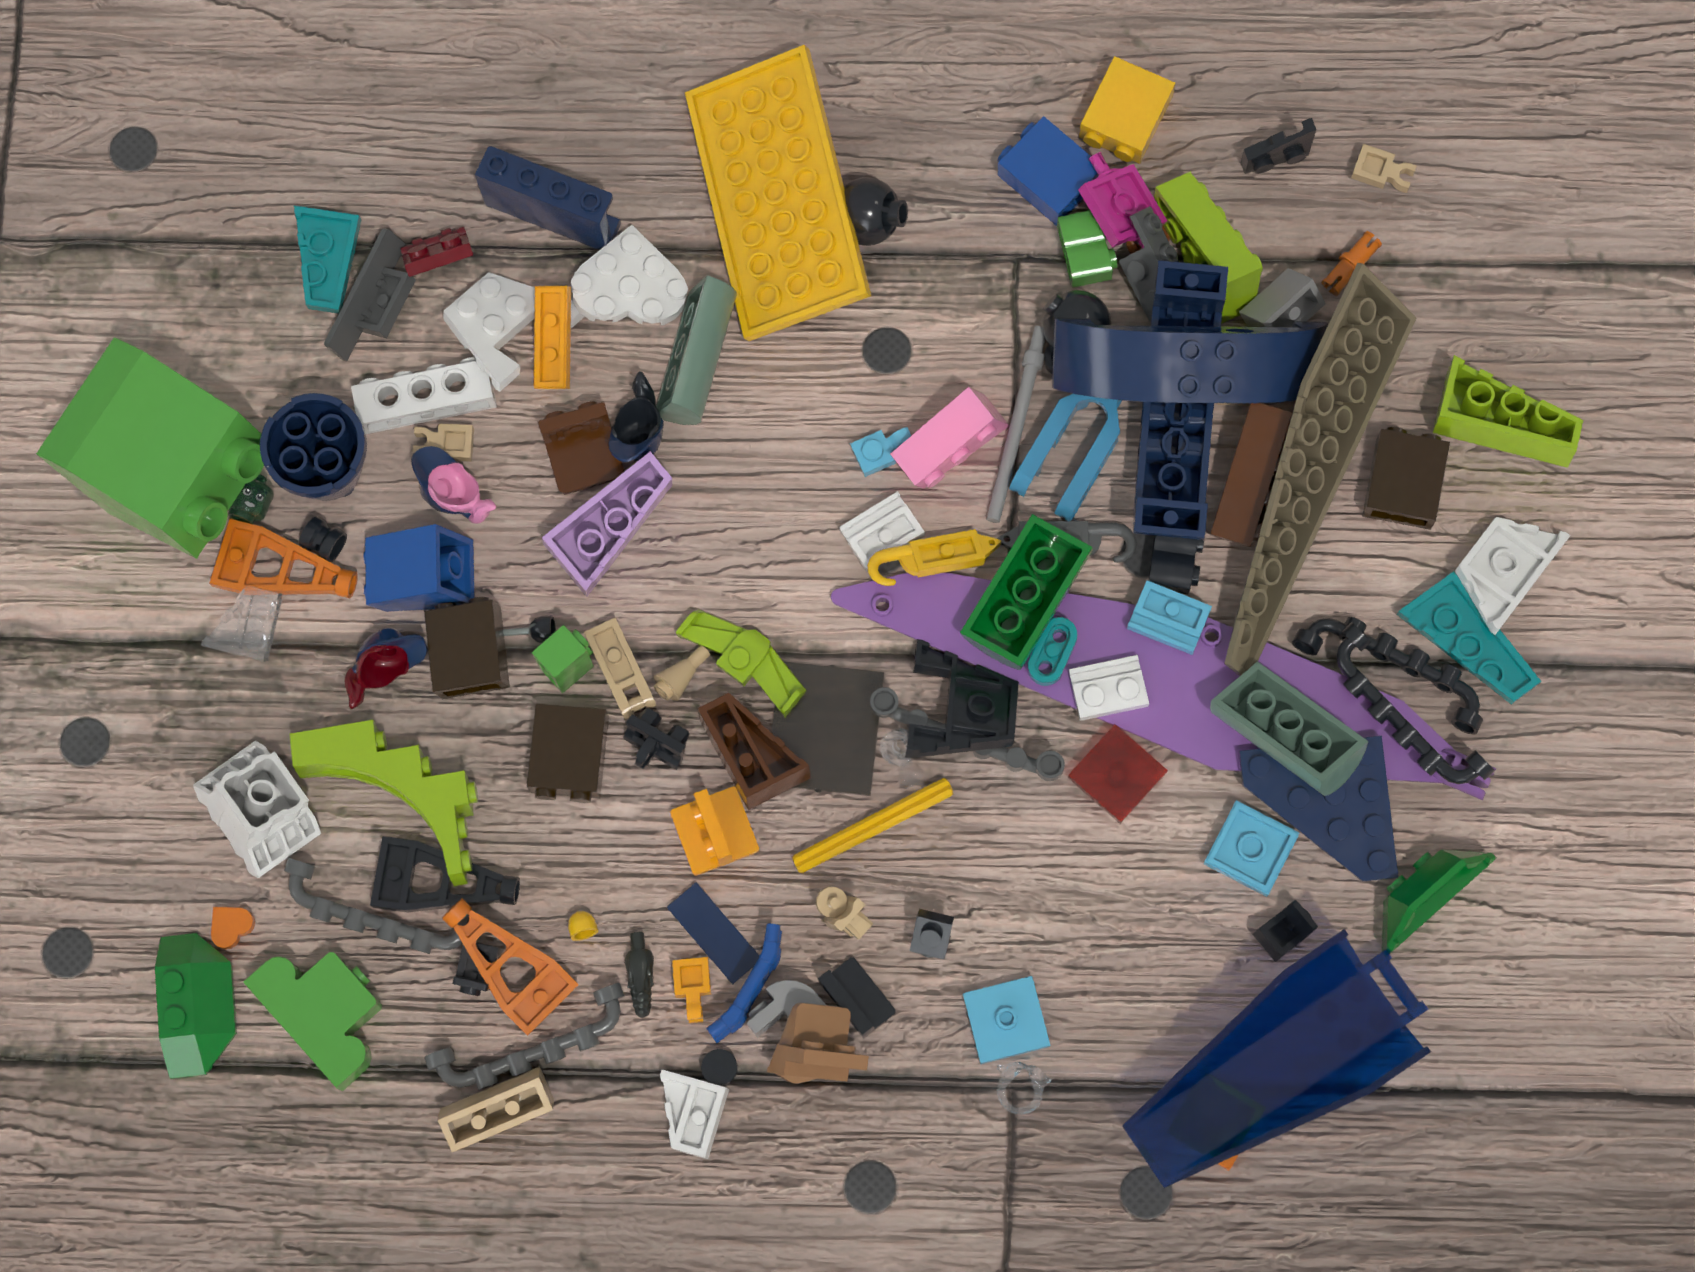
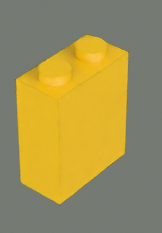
(1126, 110)

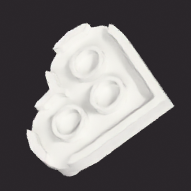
(629, 281)

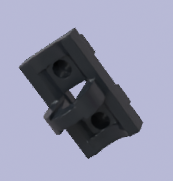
(652, 742)

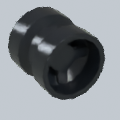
(321, 538)

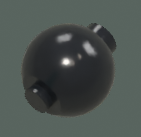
(874, 210)
(1074, 305)

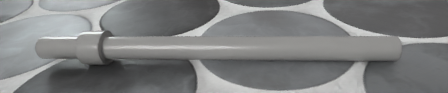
(1032, 363)

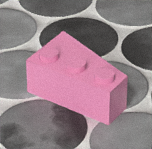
(949, 438)

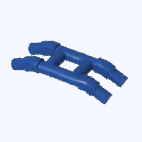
(738, 1010)

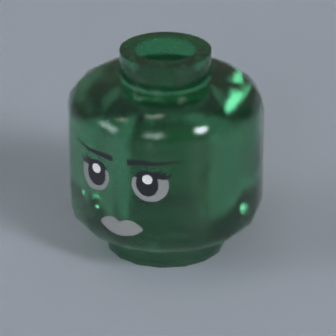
(252, 501)

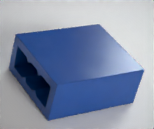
(1046, 169)

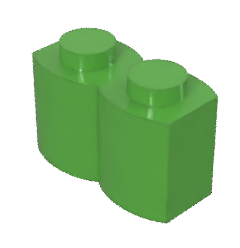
(1085, 249)

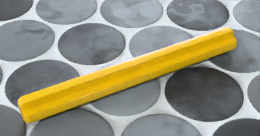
(872, 825)

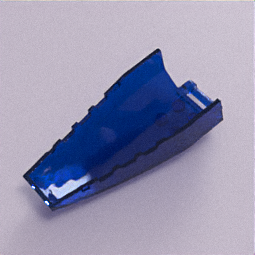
(1286, 1059)

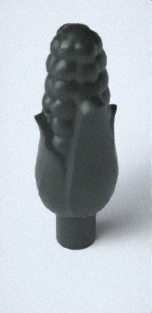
(639, 967)

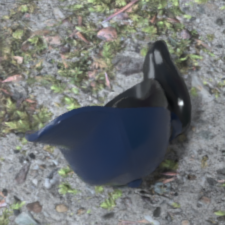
(637, 424)

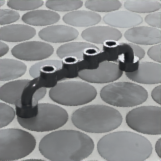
(1414, 664)
(1405, 733)

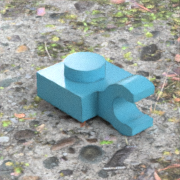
(874, 450)

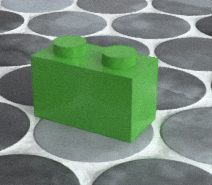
(564, 658)

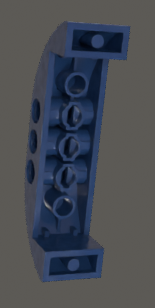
(1183, 361)
(1178, 435)

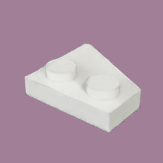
(692, 1112)

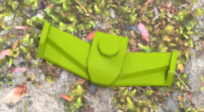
(745, 656)

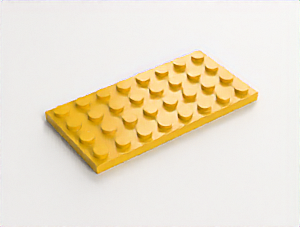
(777, 193)

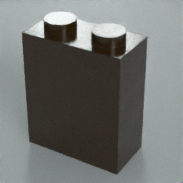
(1406, 478)
(466, 648)
(567, 752)

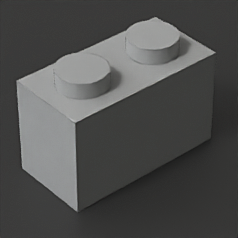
(1283, 301)

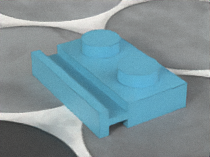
(1169, 617)

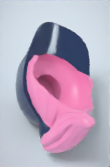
(448, 485)

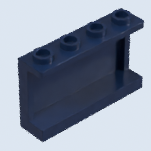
(546, 198)

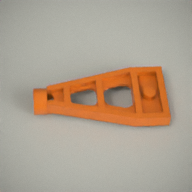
(239, 554)
(539, 996)

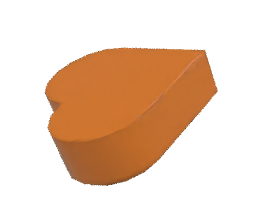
(230, 925)

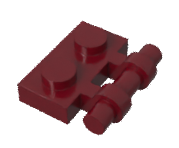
(436, 251)

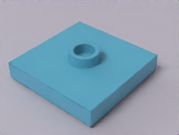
(1251, 848)
(1006, 1020)

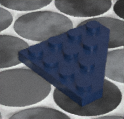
(1348, 824)

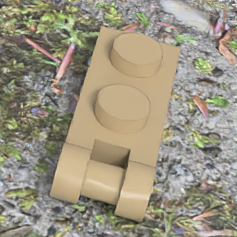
(619, 667)

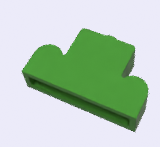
(320, 1011)

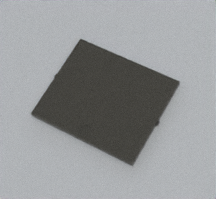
(833, 727)

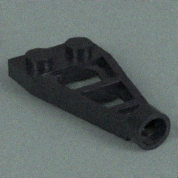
(396, 872)

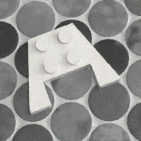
(490, 317)

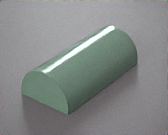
(696, 352)
(1290, 728)

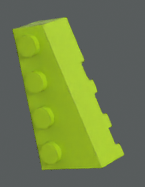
(1209, 239)
(1504, 418)

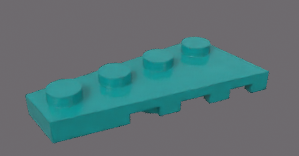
(1456, 627)

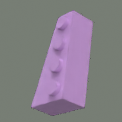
(606, 523)

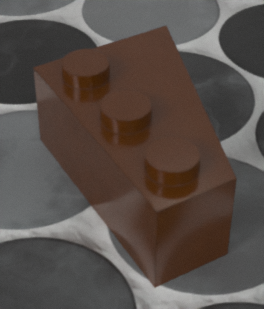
(750, 752)

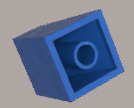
(418, 569)

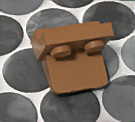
(816, 1045)

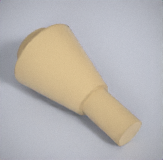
(675, 679)

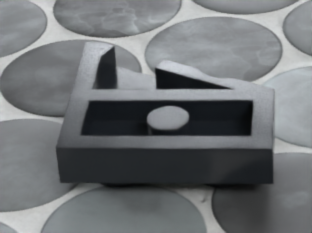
(1279, 149)

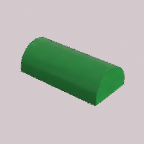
(1025, 592)

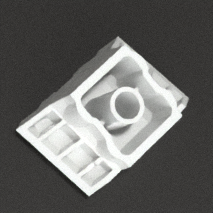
(258, 808)

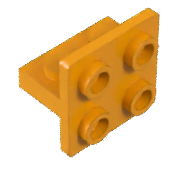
(714, 830)

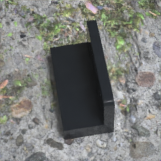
(854, 989)

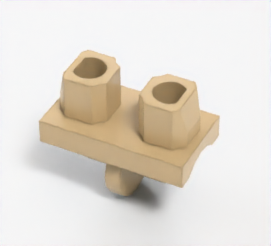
(842, 912)

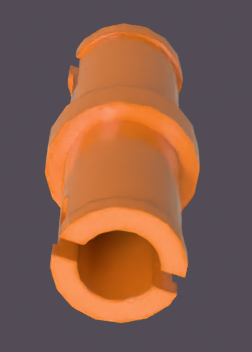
(1348, 260)

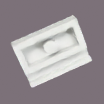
(881, 527)
(1108, 687)

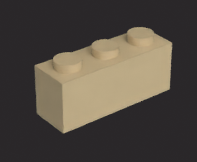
(495, 1109)

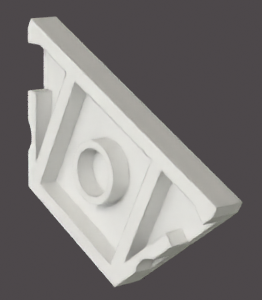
(1506, 566)

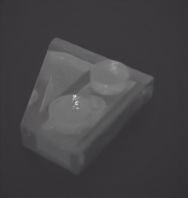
(248, 625)

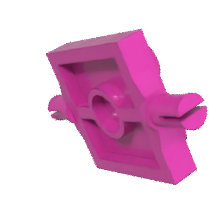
(1115, 198)

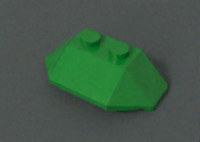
(1427, 891)
(193, 1004)

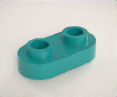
(1051, 652)

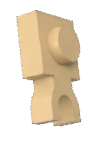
(1377, 167)
(452, 438)

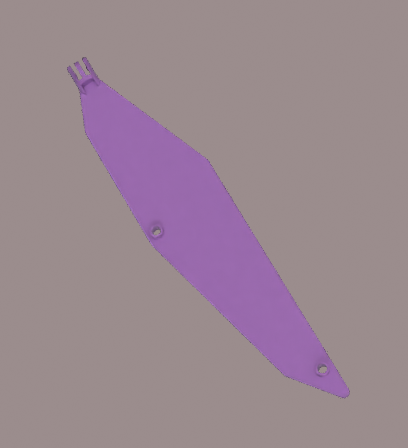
(1175, 681)

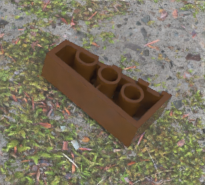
(1251, 474)

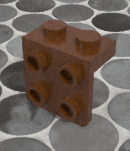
(580, 447)

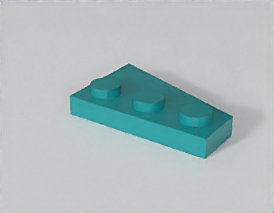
(327, 254)

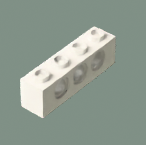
(441, 403)

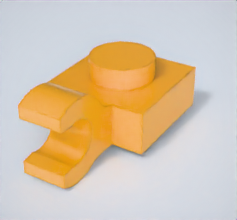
(692, 981)

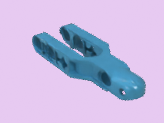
(1091, 465)

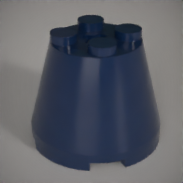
(314, 447)

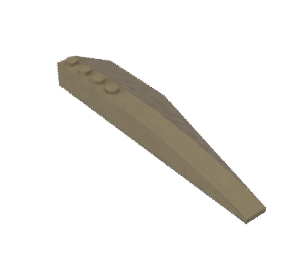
(1320, 442)

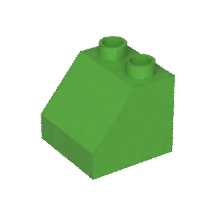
(154, 449)

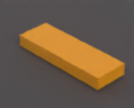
(552, 337)

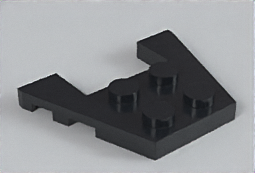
(978, 707)

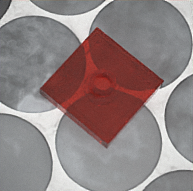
(1117, 774)

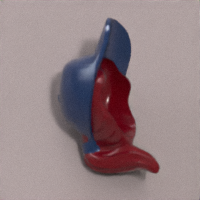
(381, 661)

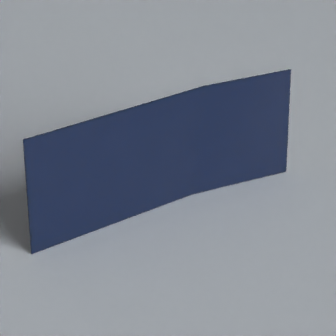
(714, 933)

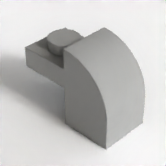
(784, 996)

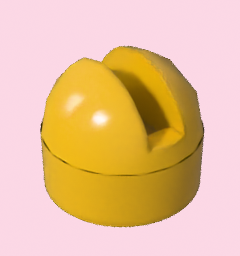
(582, 926)

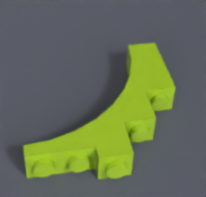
(362, 754)

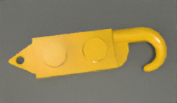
(935, 555)

